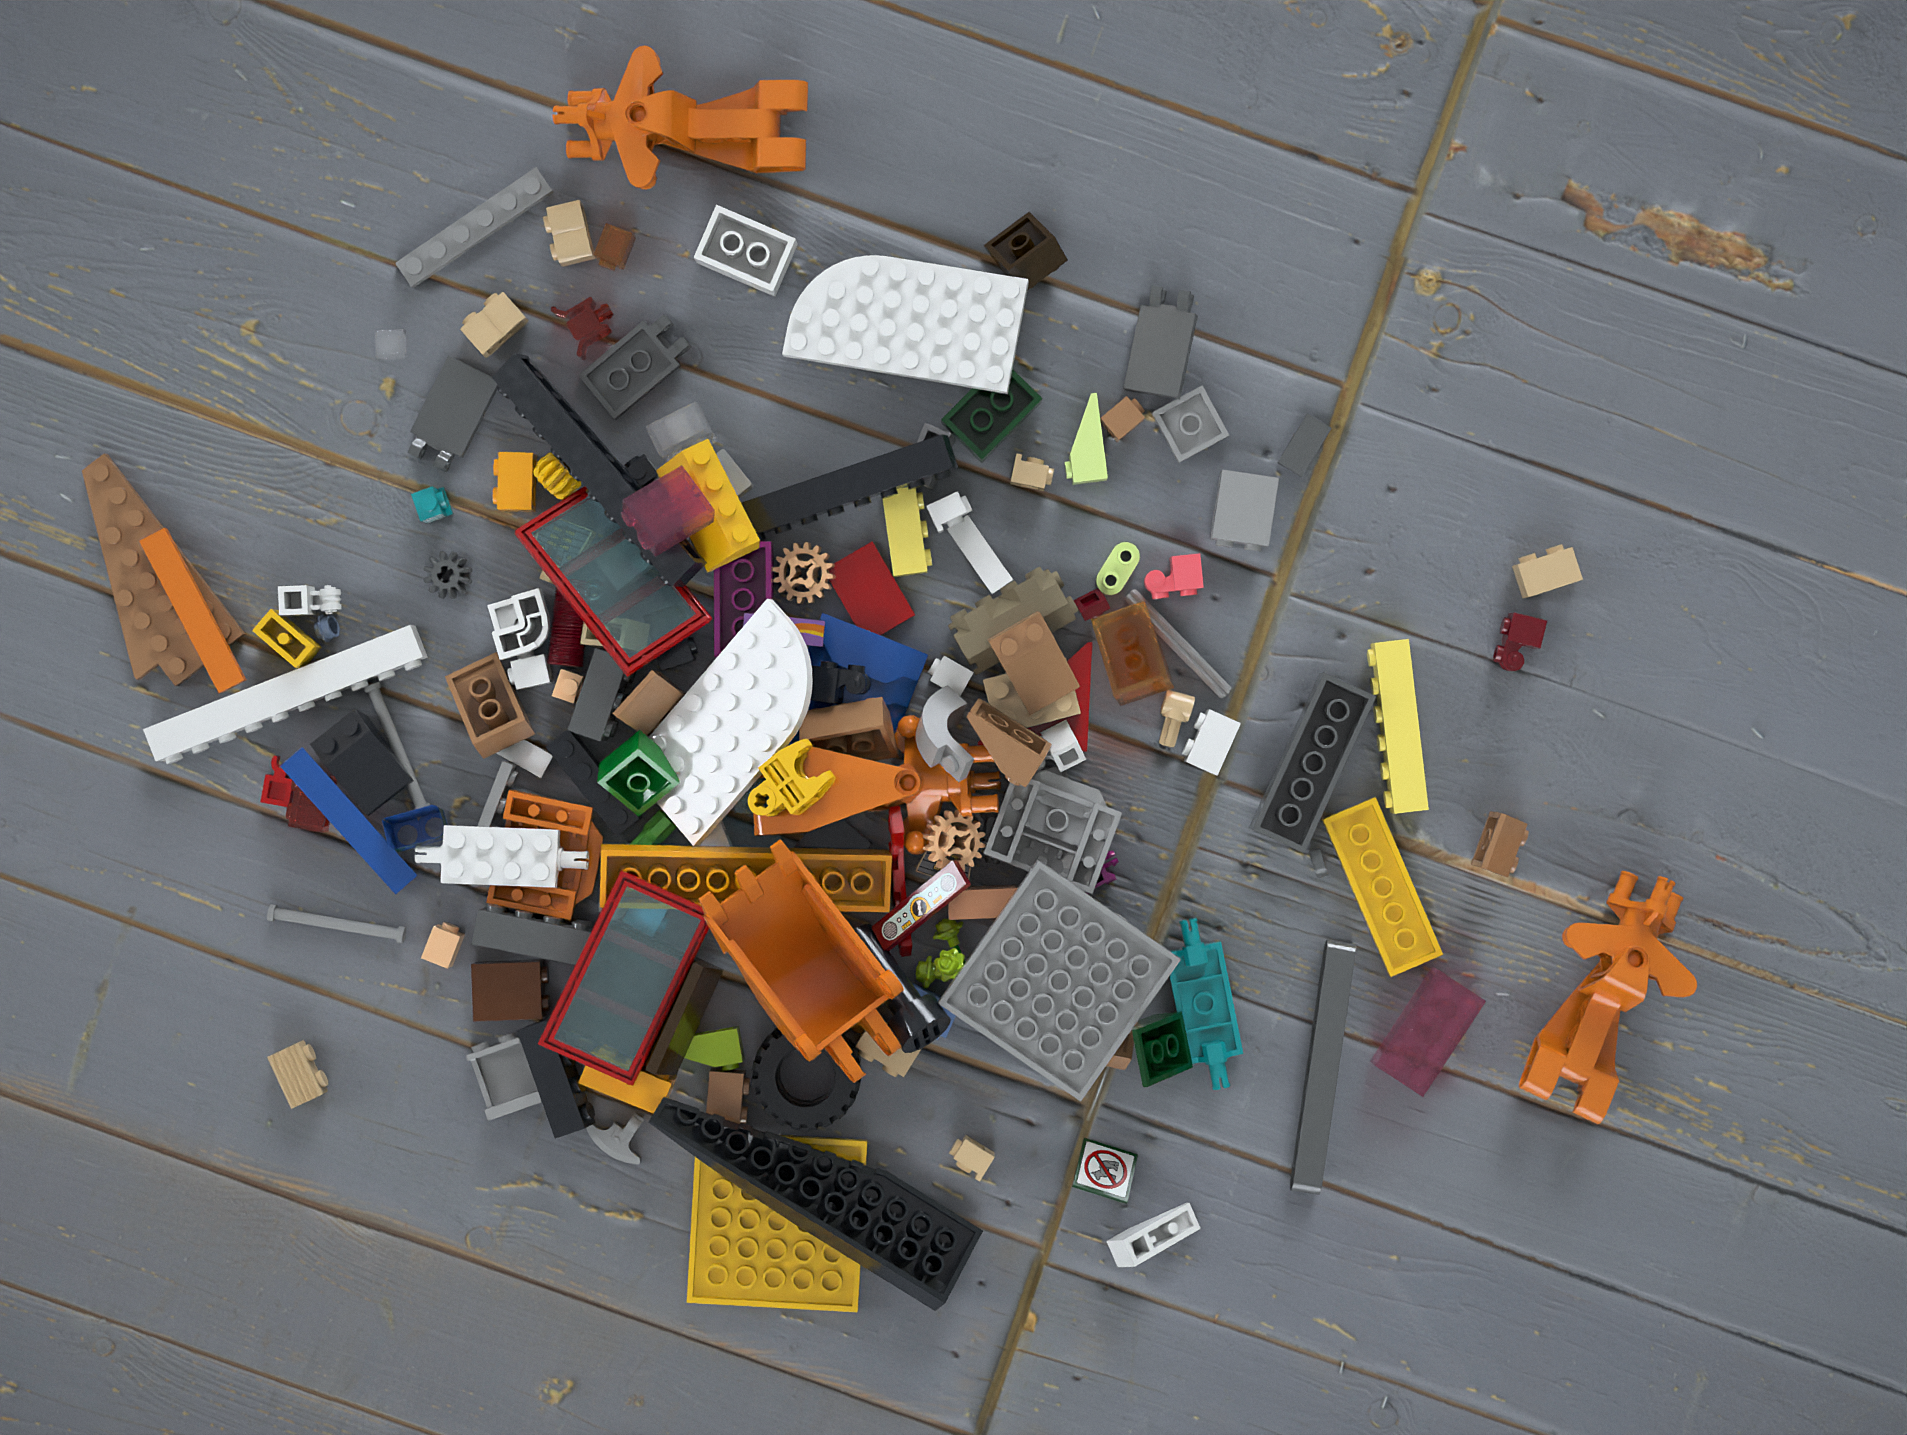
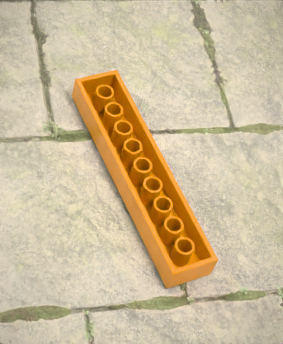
(850, 877)

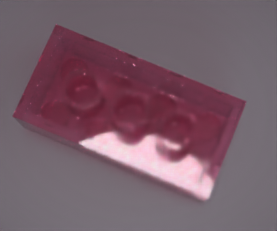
(1427, 1031)

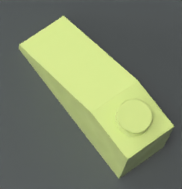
(1087, 454)

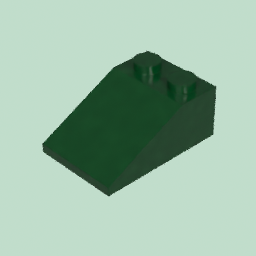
(1161, 1047)

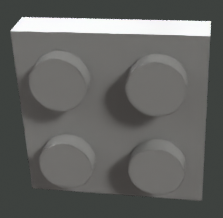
(1190, 424)

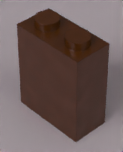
(509, 990)

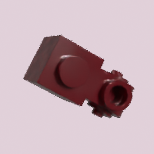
(1518, 631)

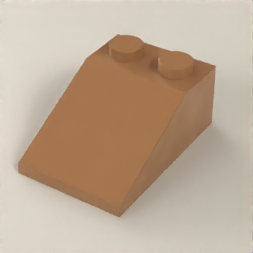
(1033, 662)
(649, 702)
(489, 706)
(1011, 745)

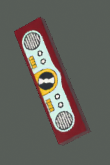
(921, 905)

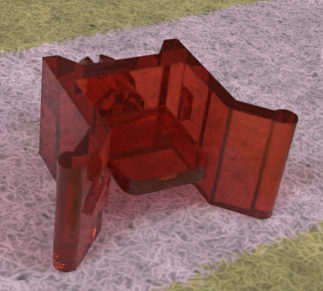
(586, 323)

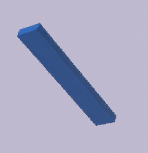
(348, 820)

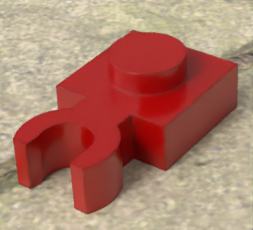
(277, 786)

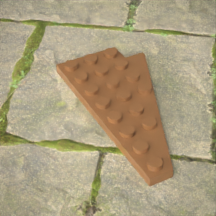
(145, 612)

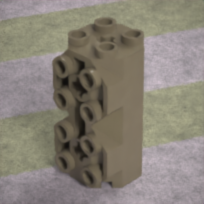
(1038, 593)

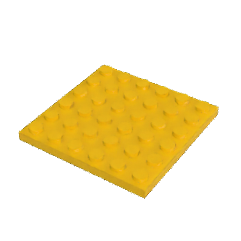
(759, 1258)

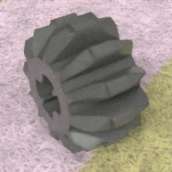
(440, 569)

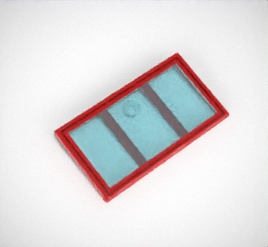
(610, 582)
(626, 978)

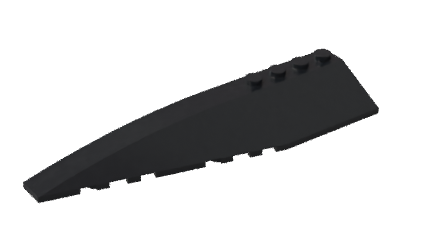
(837, 1200)

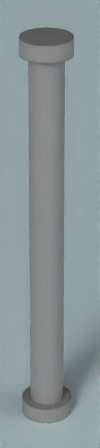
(394, 741)
(336, 923)

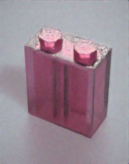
(667, 511)

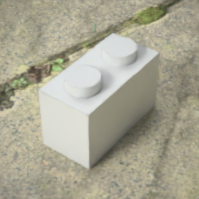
(1211, 741)

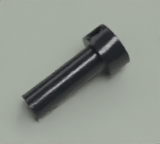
(915, 1018)

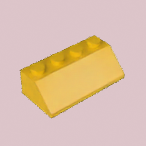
(731, 532)

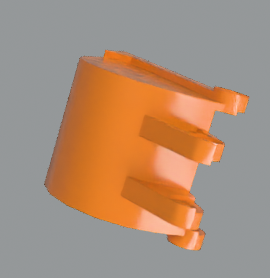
(803, 960)

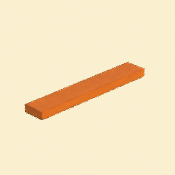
(192, 610)

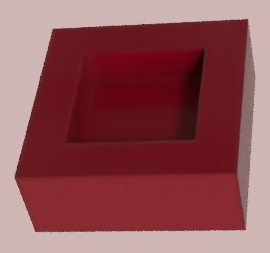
(1092, 604)

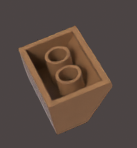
(852, 729)

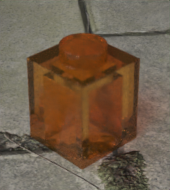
(614, 247)

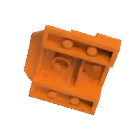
(576, 834)

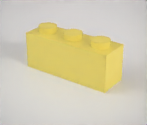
(906, 533)

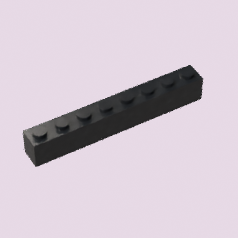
(851, 485)

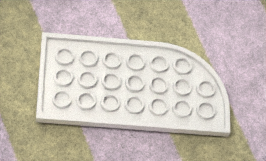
(911, 321)
(735, 720)

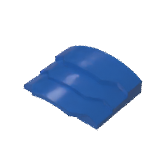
(890, 665)

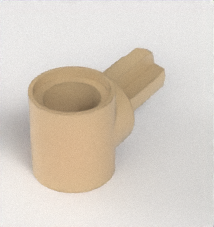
(1175, 709)

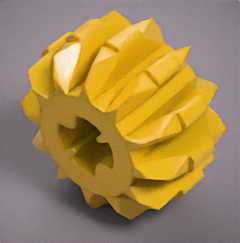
(555, 476)

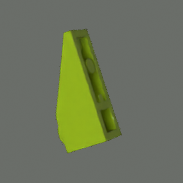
(717, 1048)

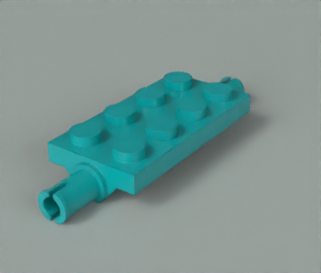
(1206, 1001)

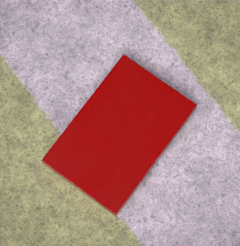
(870, 591)

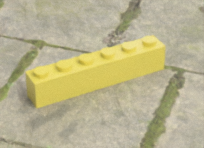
(1398, 726)

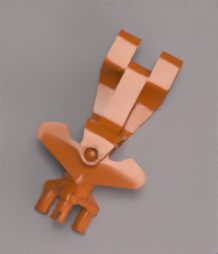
(729, 130)
(878, 786)
(1583, 1032)

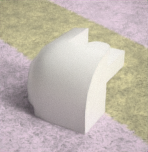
(520, 623)

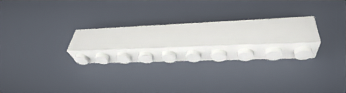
(286, 693)

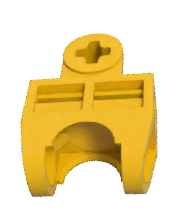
(787, 783)

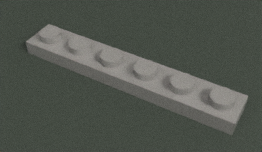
(474, 227)

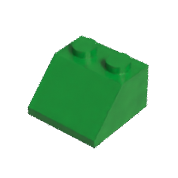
(637, 773)

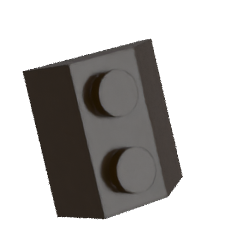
(1026, 250)

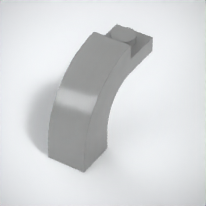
(933, 739)

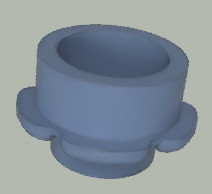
(326, 627)

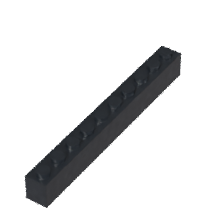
(587, 459)

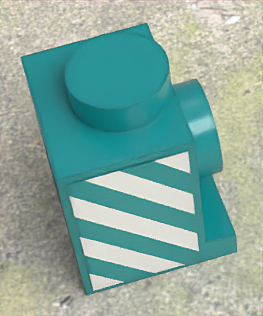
(432, 504)

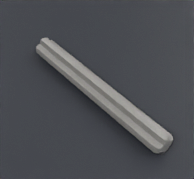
(1183, 648)

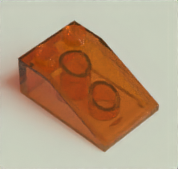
(1132, 653)

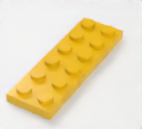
(1382, 886)

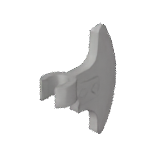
(616, 1139)

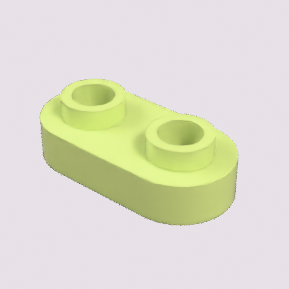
(1117, 568)

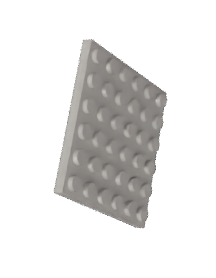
(1059, 980)

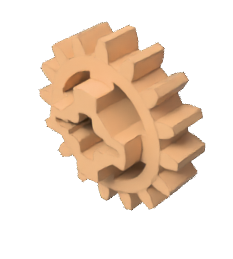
(793, 580)
(942, 839)

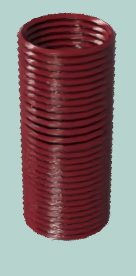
(566, 634)

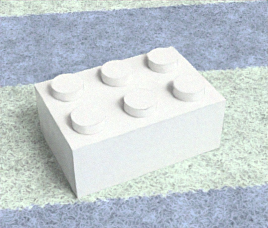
(745, 250)

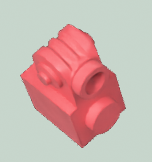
(1184, 577)

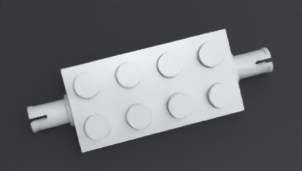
(501, 856)

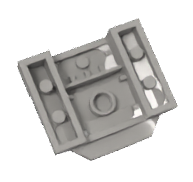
(1056, 824)

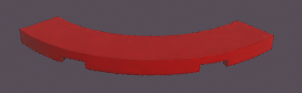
(896, 848)

